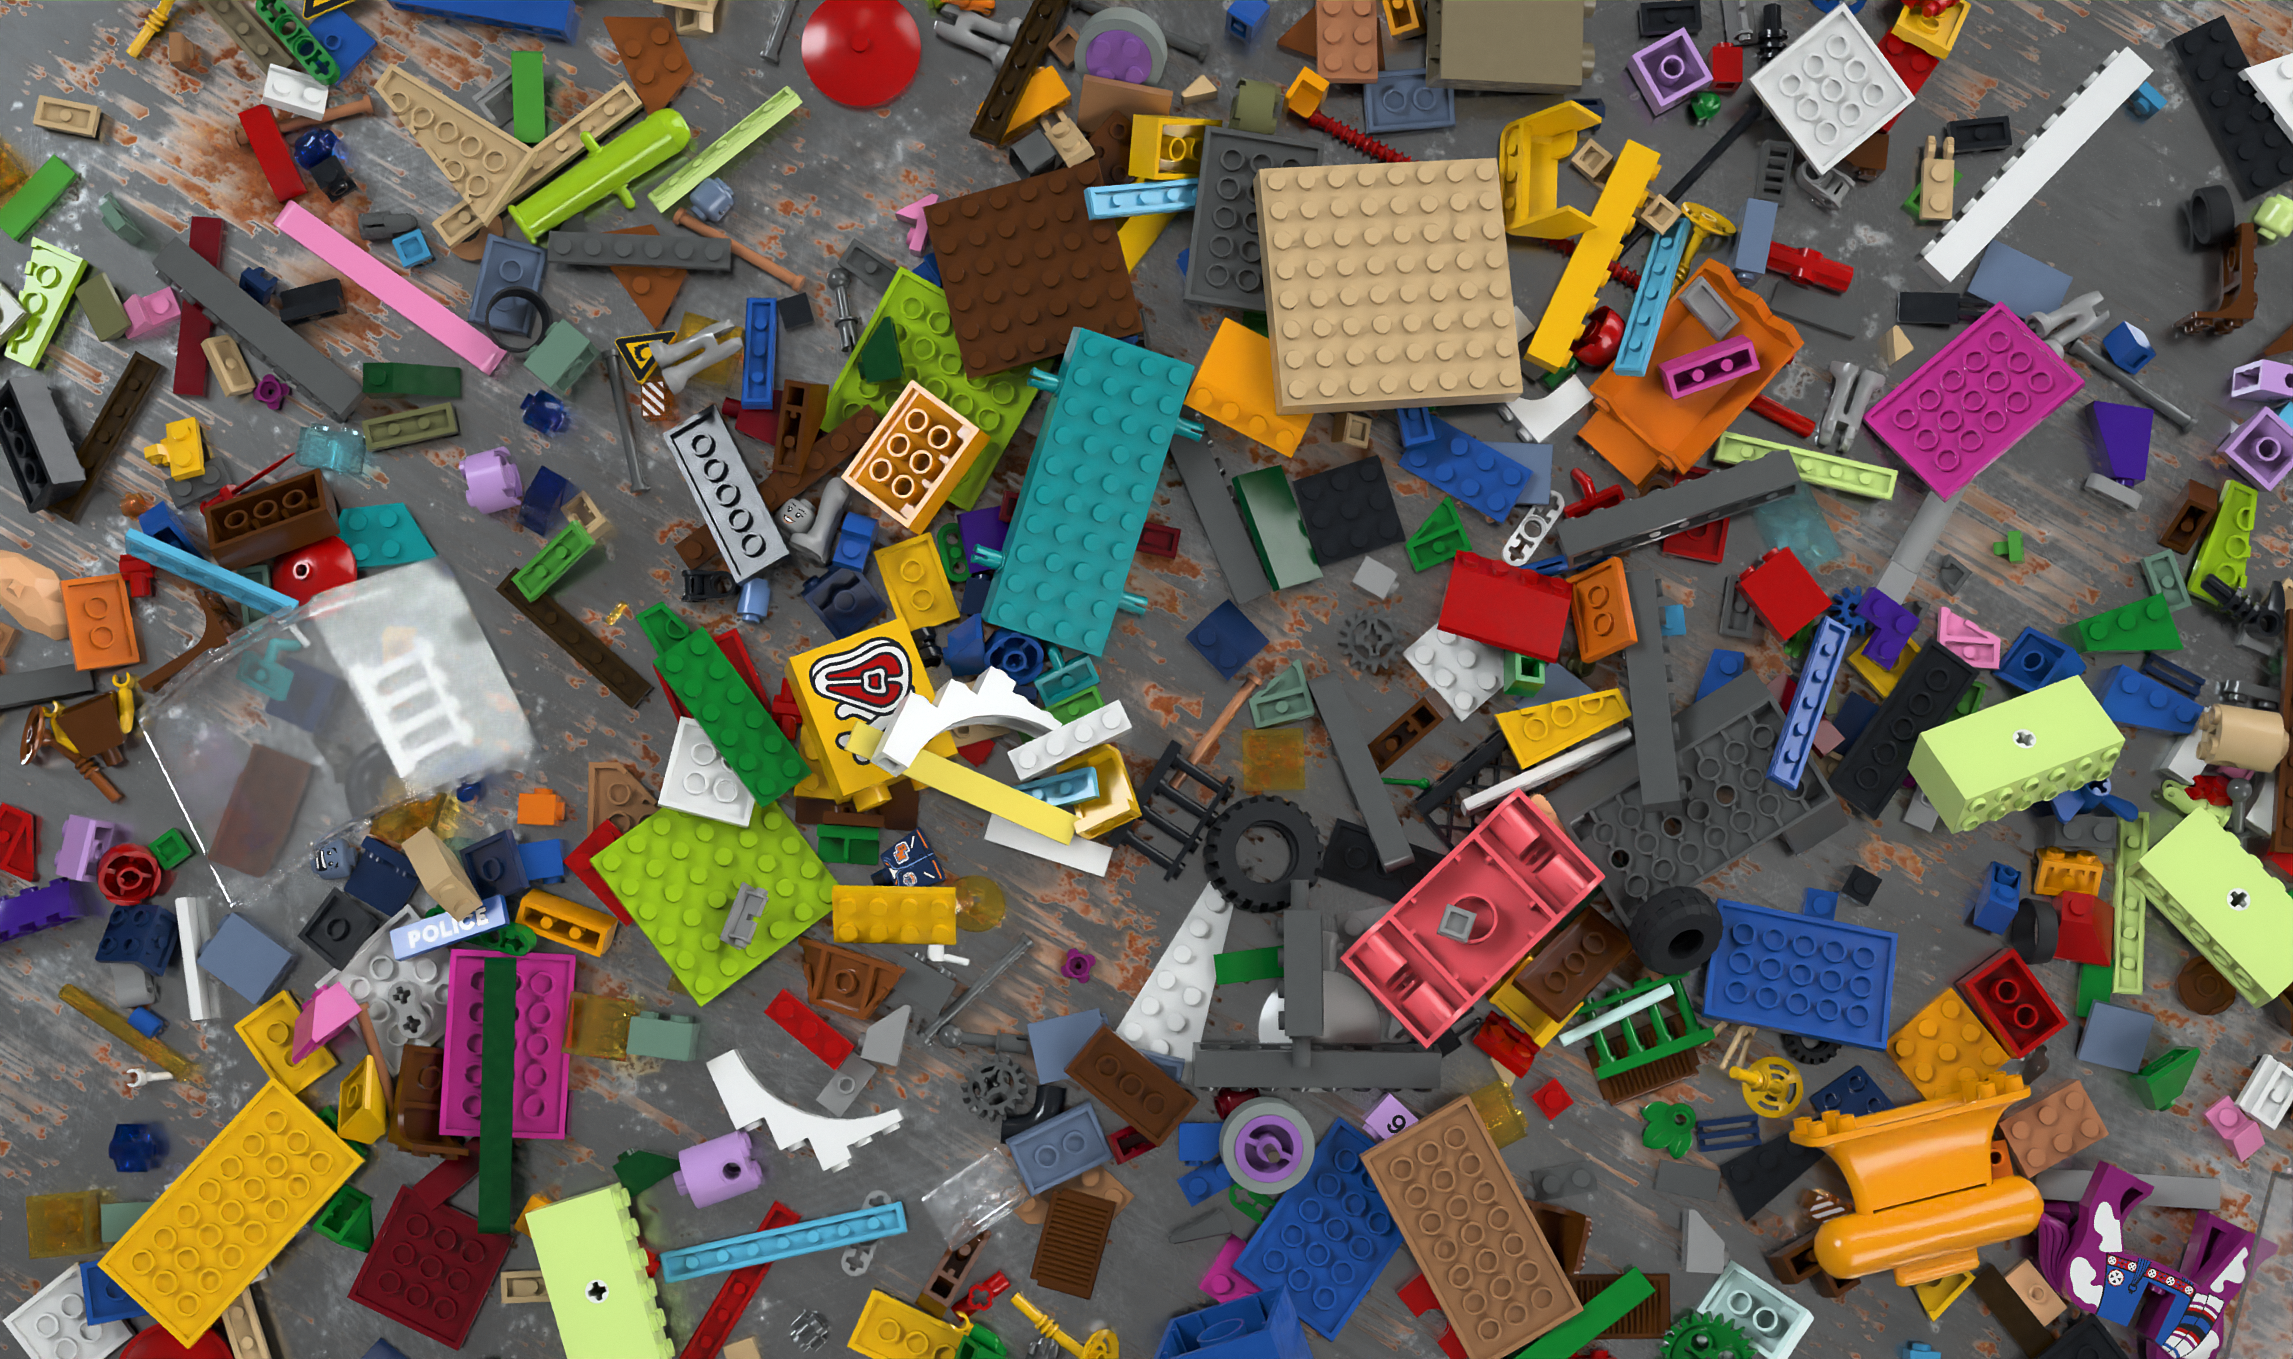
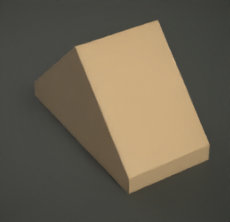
(588, 515)

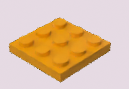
(1944, 1047)

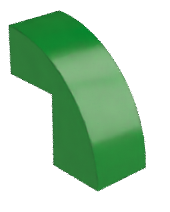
(1247, 965)

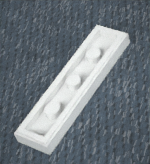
(190, 945)

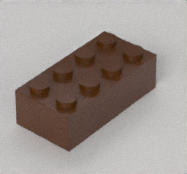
(271, 520)

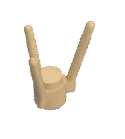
(1741, 1031)

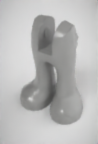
(968, 21)
(2083, 321)
(706, 338)
(1835, 418)
(816, 544)

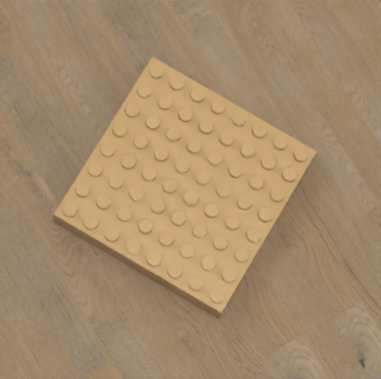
(1387, 286)

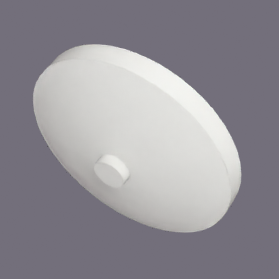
(1348, 1015)

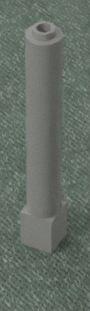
(1902, 569)

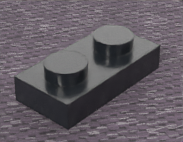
(1670, 16)
(1980, 133)

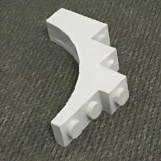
(954, 706)
(830, 1137)

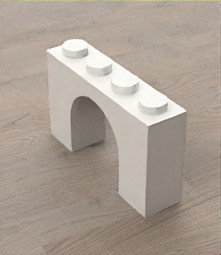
(1543, 416)
(1071, 739)
(2183, 766)

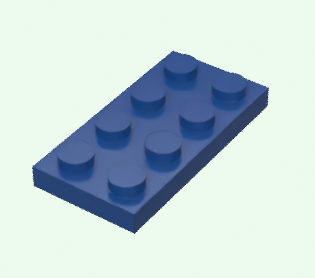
(1468, 470)

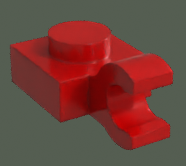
(2210, 788)

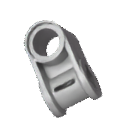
(1825, 185)

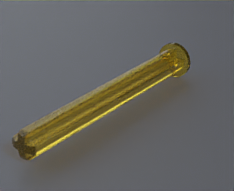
(126, 1032)

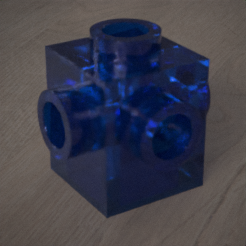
(132, 1148)

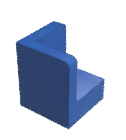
(2129, 347)

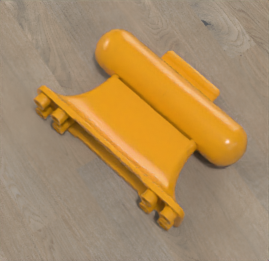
(1922, 1184)

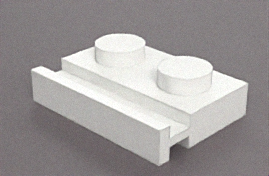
(294, 92)
(2267, 1092)

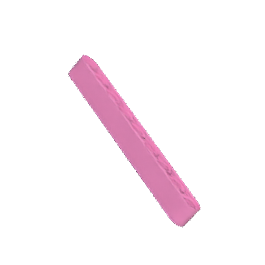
(389, 287)

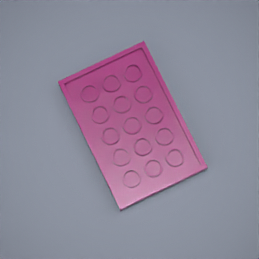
(1973, 401)
(539, 1066)

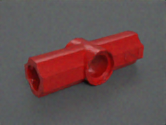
(1809, 267)

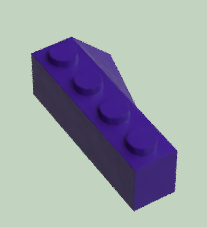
(41, 909)

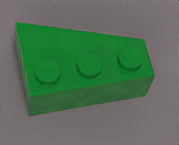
(2133, 628)

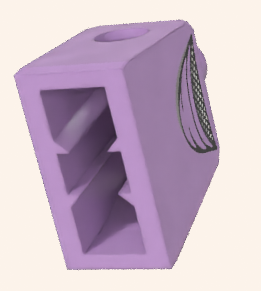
(2263, 382)

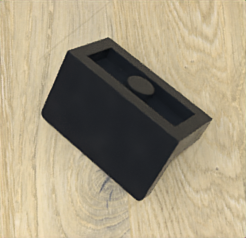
(312, 303)

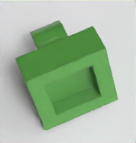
(2012, 547)

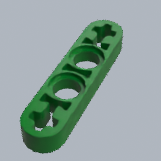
(297, 39)
(511, 947)

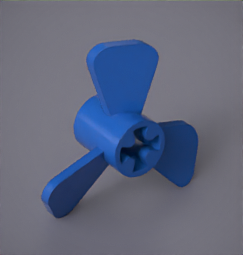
(2088, 798)

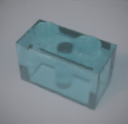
(330, 449)

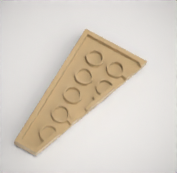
(468, 150)

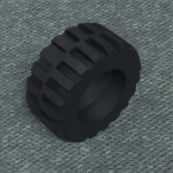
(1221, 852)

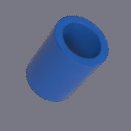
(145, 1022)

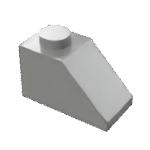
(886, 1037)
(1701, 1246)

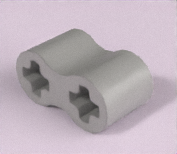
(132, 985)
(410, 1009)

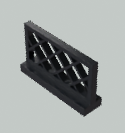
(1457, 777)

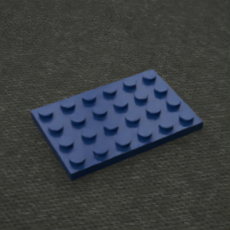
(1801, 976)
(1325, 1235)

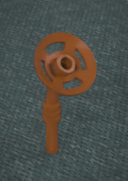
(38, 736)

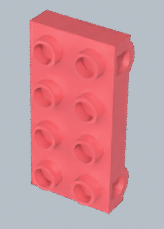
(1519, 882)

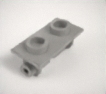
(1740, 22)
(739, 924)

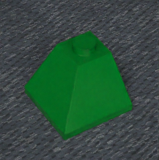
(2165, 1077)

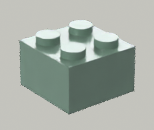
(560, 357)
(662, 1037)

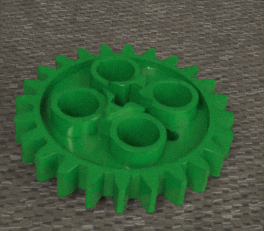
(1719, 1335)

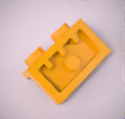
(2067, 871)

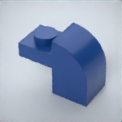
(856, 541)

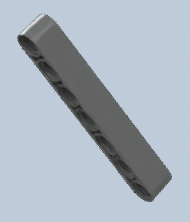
(1360, 772)

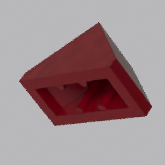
(1128, 1143)

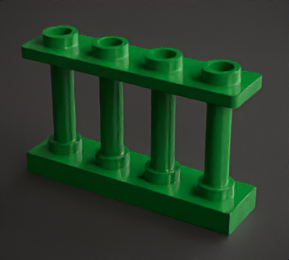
(1665, 1044)

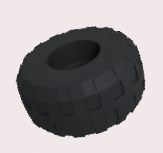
(1676, 930)

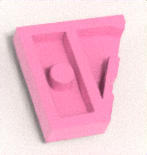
(1968, 641)

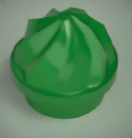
(1706, 104)

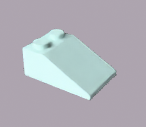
(1764, 1311)

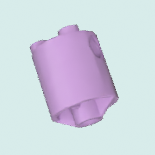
(710, 1177)

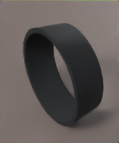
(533, 297)
(2024, 931)

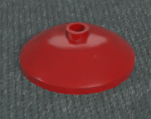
(327, 564)

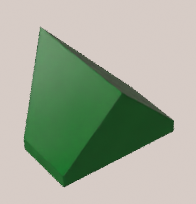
(348, 1220)

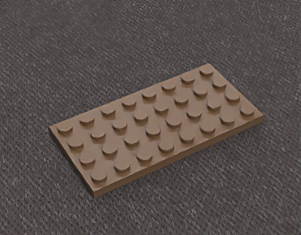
(1471, 1231)

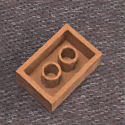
(2050, 1127)

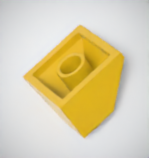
(362, 1104)

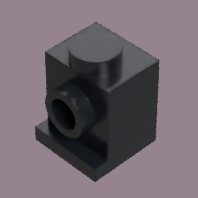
(333, 178)

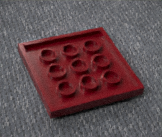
(430, 1268)

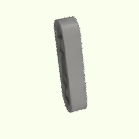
(851, 1251)

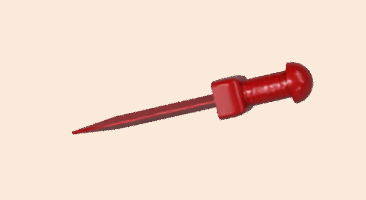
(231, 490)

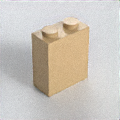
(442, 874)

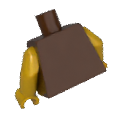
(96, 723)

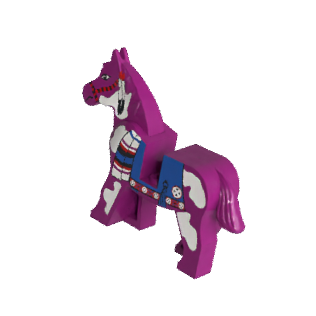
(2106, 1279)

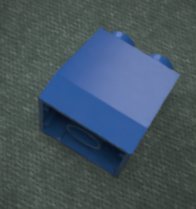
(1243, 1328)

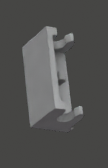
(497, 99)

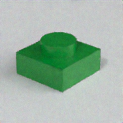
(170, 849)

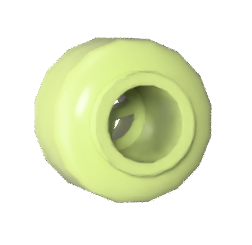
(2275, 217)

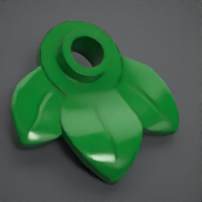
(1665, 1131)

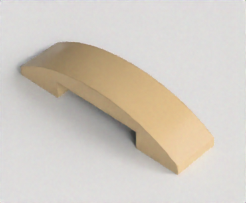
(1597, 166)

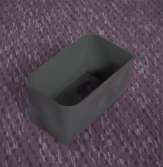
(1031, 155)

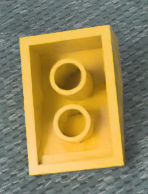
(1167, 146)

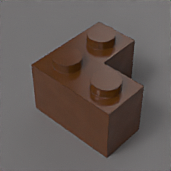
(1799, 1262)

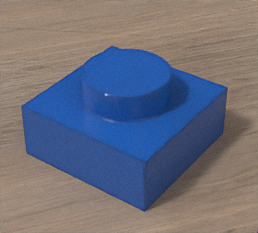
(1820, 903)

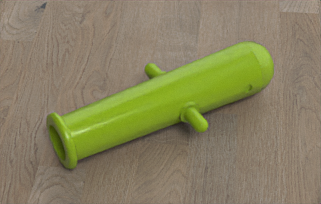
(603, 172)

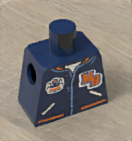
(910, 863)

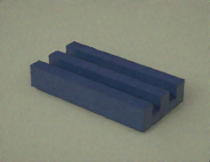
(2193, 691)
(1754, 1130)

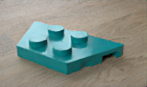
(383, 536)

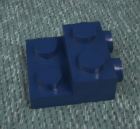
(842, 600)

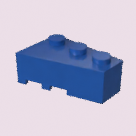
(2146, 704)

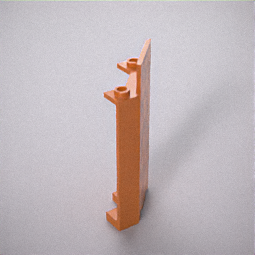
(1644, 427)

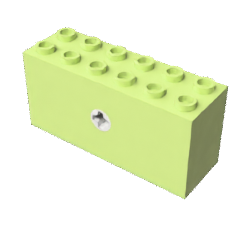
(2015, 754)
(2222, 904)
(590, 1245)

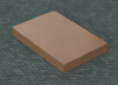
(1104, 96)

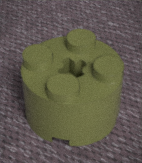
(1254, 106)

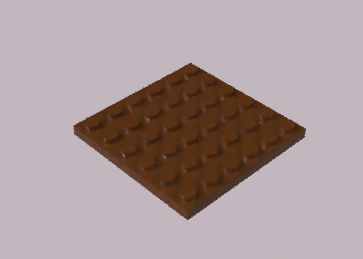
(1028, 268)

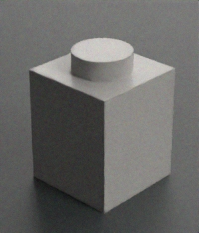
(1375, 579)

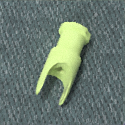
(2187, 805)

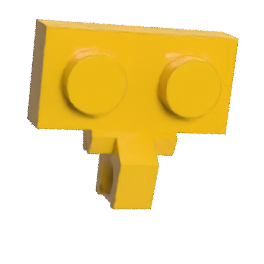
(179, 450)

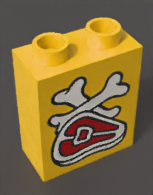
(861, 682)

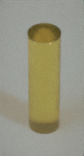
(614, 614)

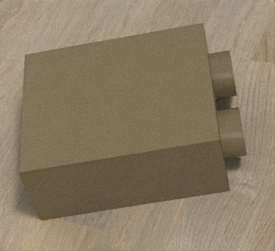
(1508, 45)

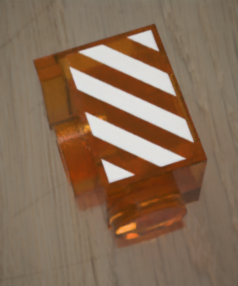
(657, 400)
(1823, 1206)

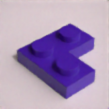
(1892, 626)

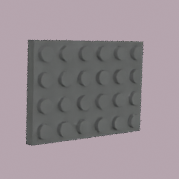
(1224, 241)

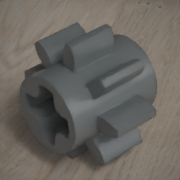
(808, 1333)
(1045, 1349)

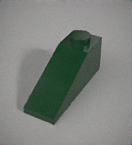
(410, 381)

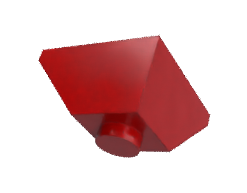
(2083, 928)

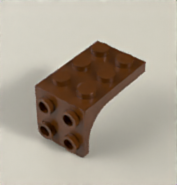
(2238, 293)
(216, 631)
(418, 1105)
(1565, 1233)

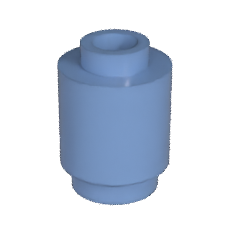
(754, 601)

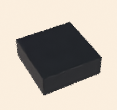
(796, 311)

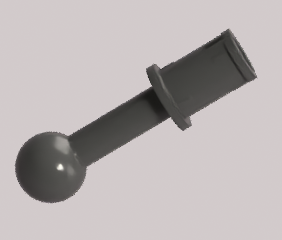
(839, 280)
(2239, 791)
(952, 1036)

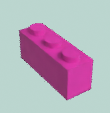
(1708, 366)

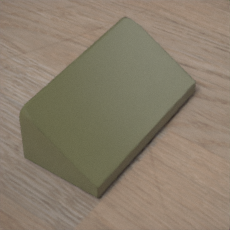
(103, 308)

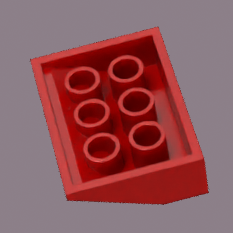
(1505, 606)

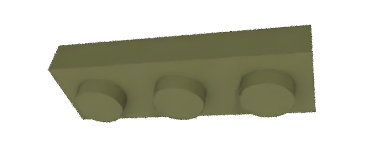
(409, 426)

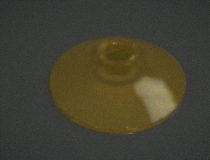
(978, 915)

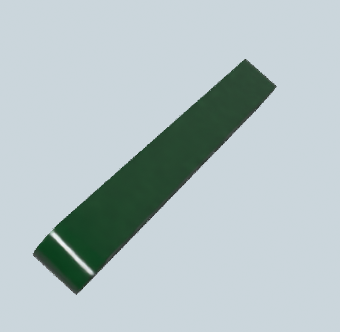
(497, 1095)

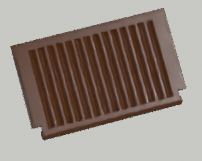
(1648, 1076)
(1072, 1242)
(1643, 1322)

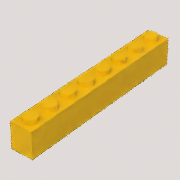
(1592, 256)

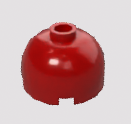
(1600, 338)
(127, 874)

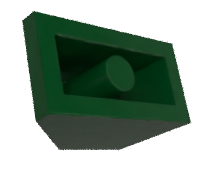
(882, 356)
(644, 1169)

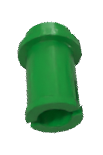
(1553, 380)

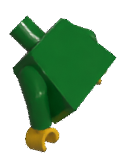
(980, 1342)

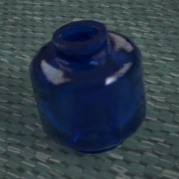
(315, 147)
(542, 411)

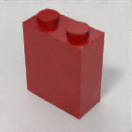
(1782, 593)

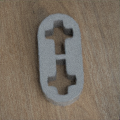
(2113, 492)

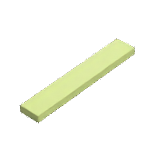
(724, 148)
(1812, 466)
(2129, 907)

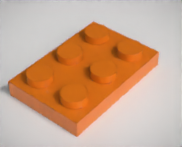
(1602, 610)
(99, 622)

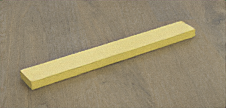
(973, 788)

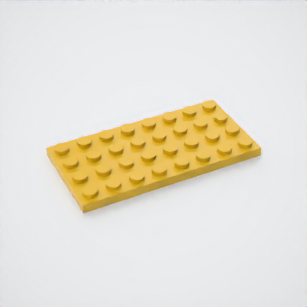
(231, 1212)

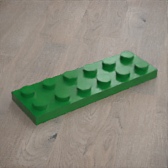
(732, 717)

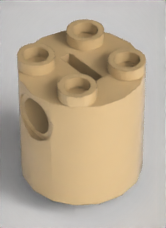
(2242, 738)

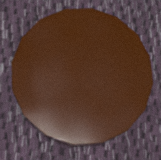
(2203, 987)

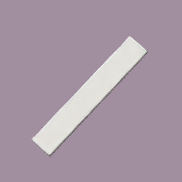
(1546, 771)

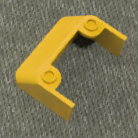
(1530, 172)

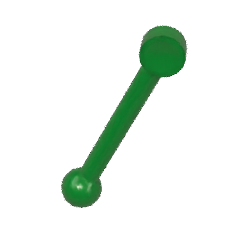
(1423, 783)

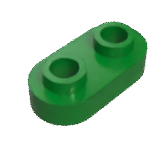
(952, 553)

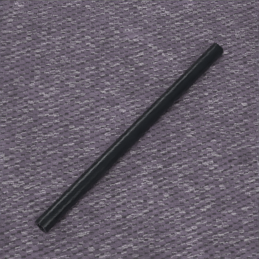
(1695, 173)

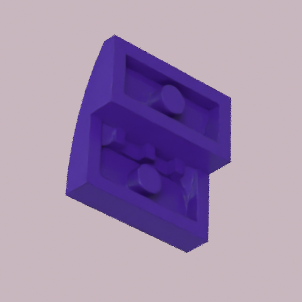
(983, 529)

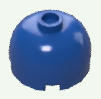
(1014, 654)

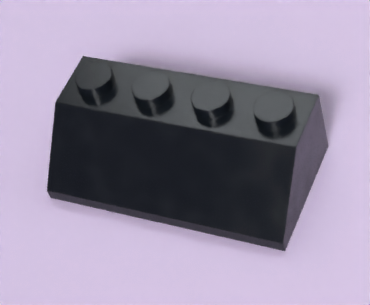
(37, 443)

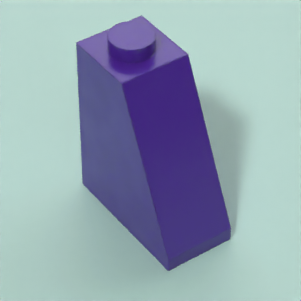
(2121, 440)

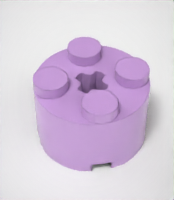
(491, 480)

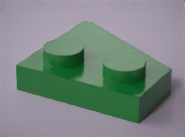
(1438, 538)

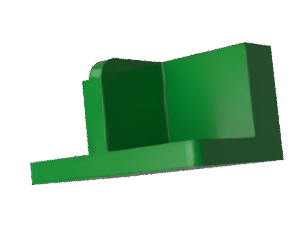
(848, 844)

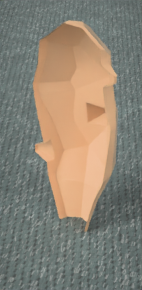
(32, 595)

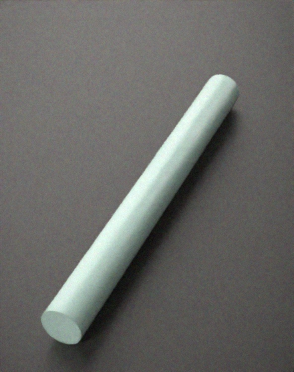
(1616, 1015)

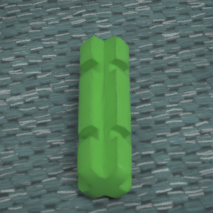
(1794, 647)

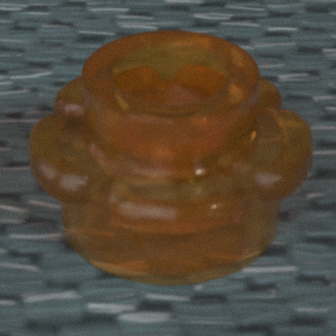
(133, 505)

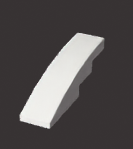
(1079, 854)

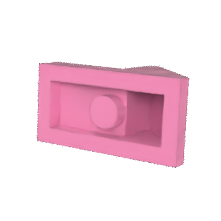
(914, 214)
(151, 311)
(2233, 1128)

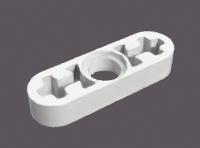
(1526, 552)

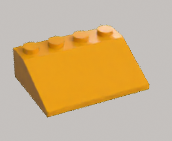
(1238, 389)
(915, 457)

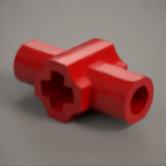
(138, 574)
(786, 711)
(994, 1286)

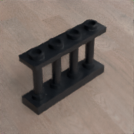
(1158, 784)

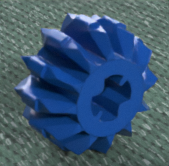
(1841, 611)

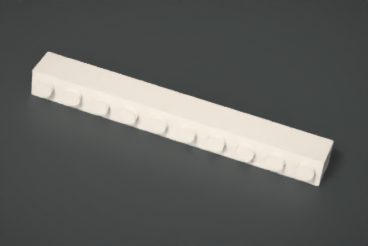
(2034, 167)

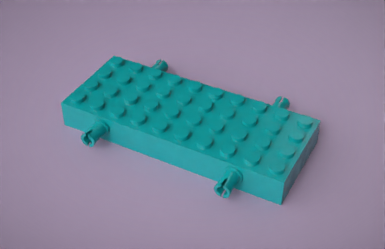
(1087, 491)

